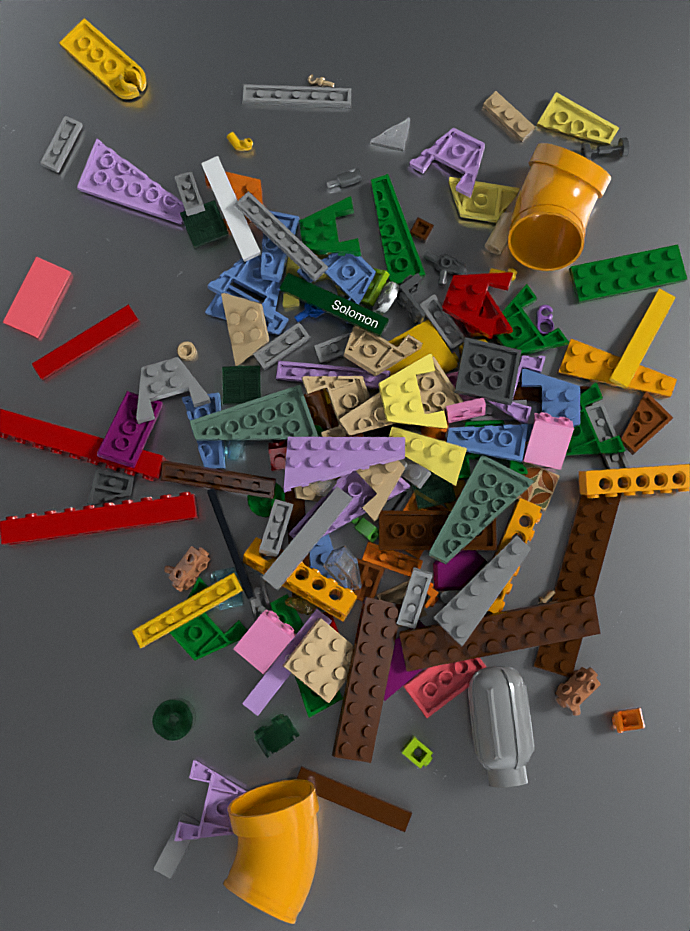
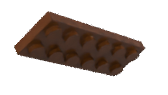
(421, 528)

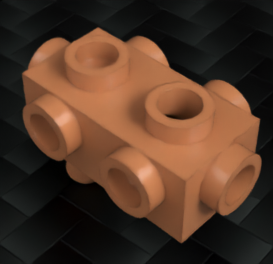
(188, 568)
(577, 689)

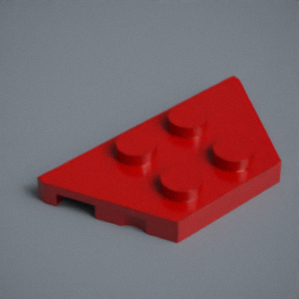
(491, 311)

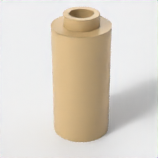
(499, 235)

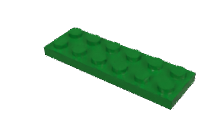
(628, 273)

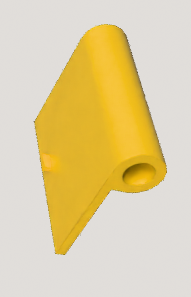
(431, 344)

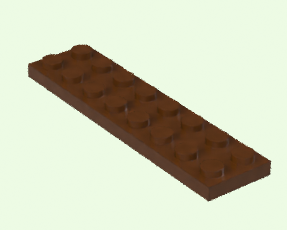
(366, 680)

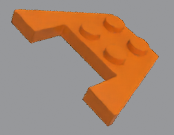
(240, 186)

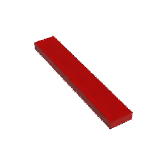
(85, 342)

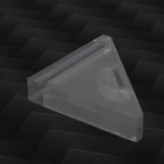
(394, 137)

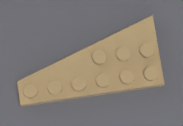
(435, 394)

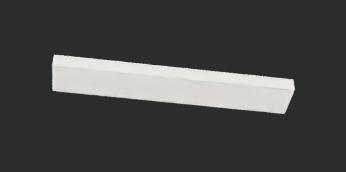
(234, 217)

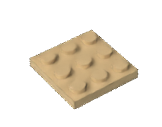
(321, 660)

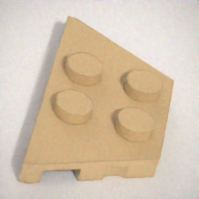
(245, 326)

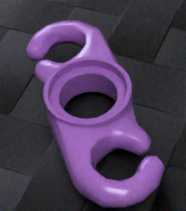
(544, 319)

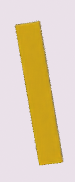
(642, 338)
(187, 610)

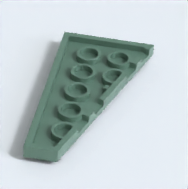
(264, 418)
(482, 500)

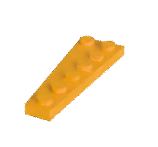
(597, 365)

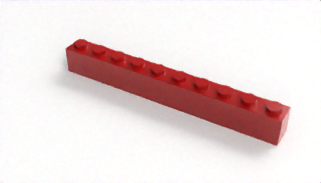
(72, 442)
(99, 519)

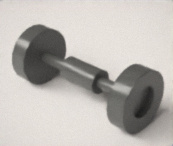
(623, 148)

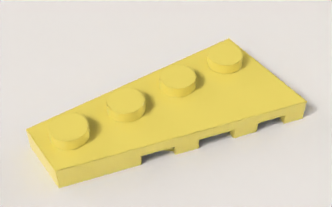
(574, 120)
(433, 454)

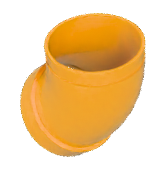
(554, 208)
(275, 846)

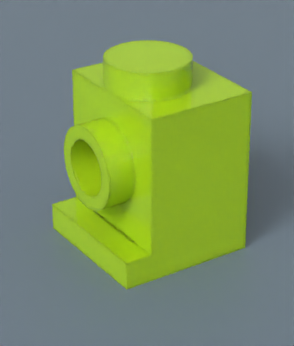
(409, 748)

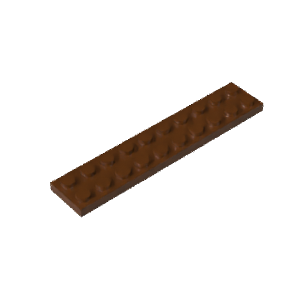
(579, 572)
(503, 633)

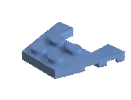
(349, 273)
(249, 276)
(558, 397)

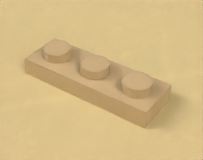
(508, 116)

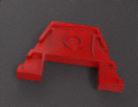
(467, 296)

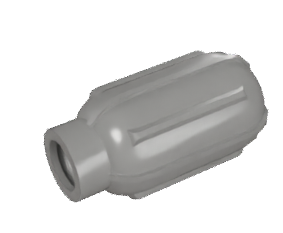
(501, 724)

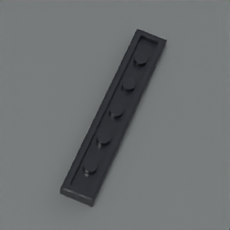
(231, 544)

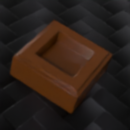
(421, 229)

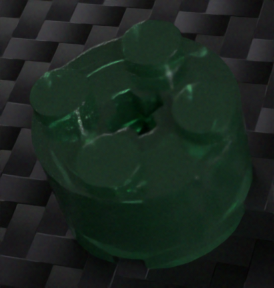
(168, 729)
(276, 735)

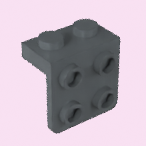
(410, 286)

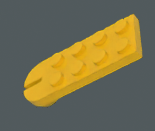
(104, 60)

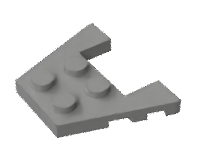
(163, 381)

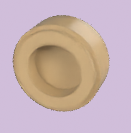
(186, 351)

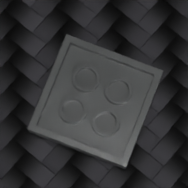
(488, 371)

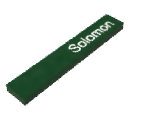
(334, 304)

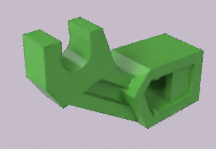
(366, 529)

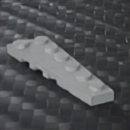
(471, 604)

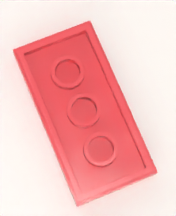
(37, 297)
(441, 684)

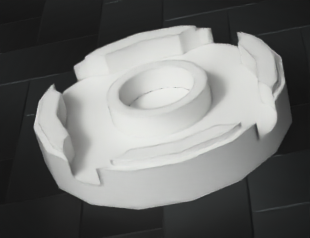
(388, 296)

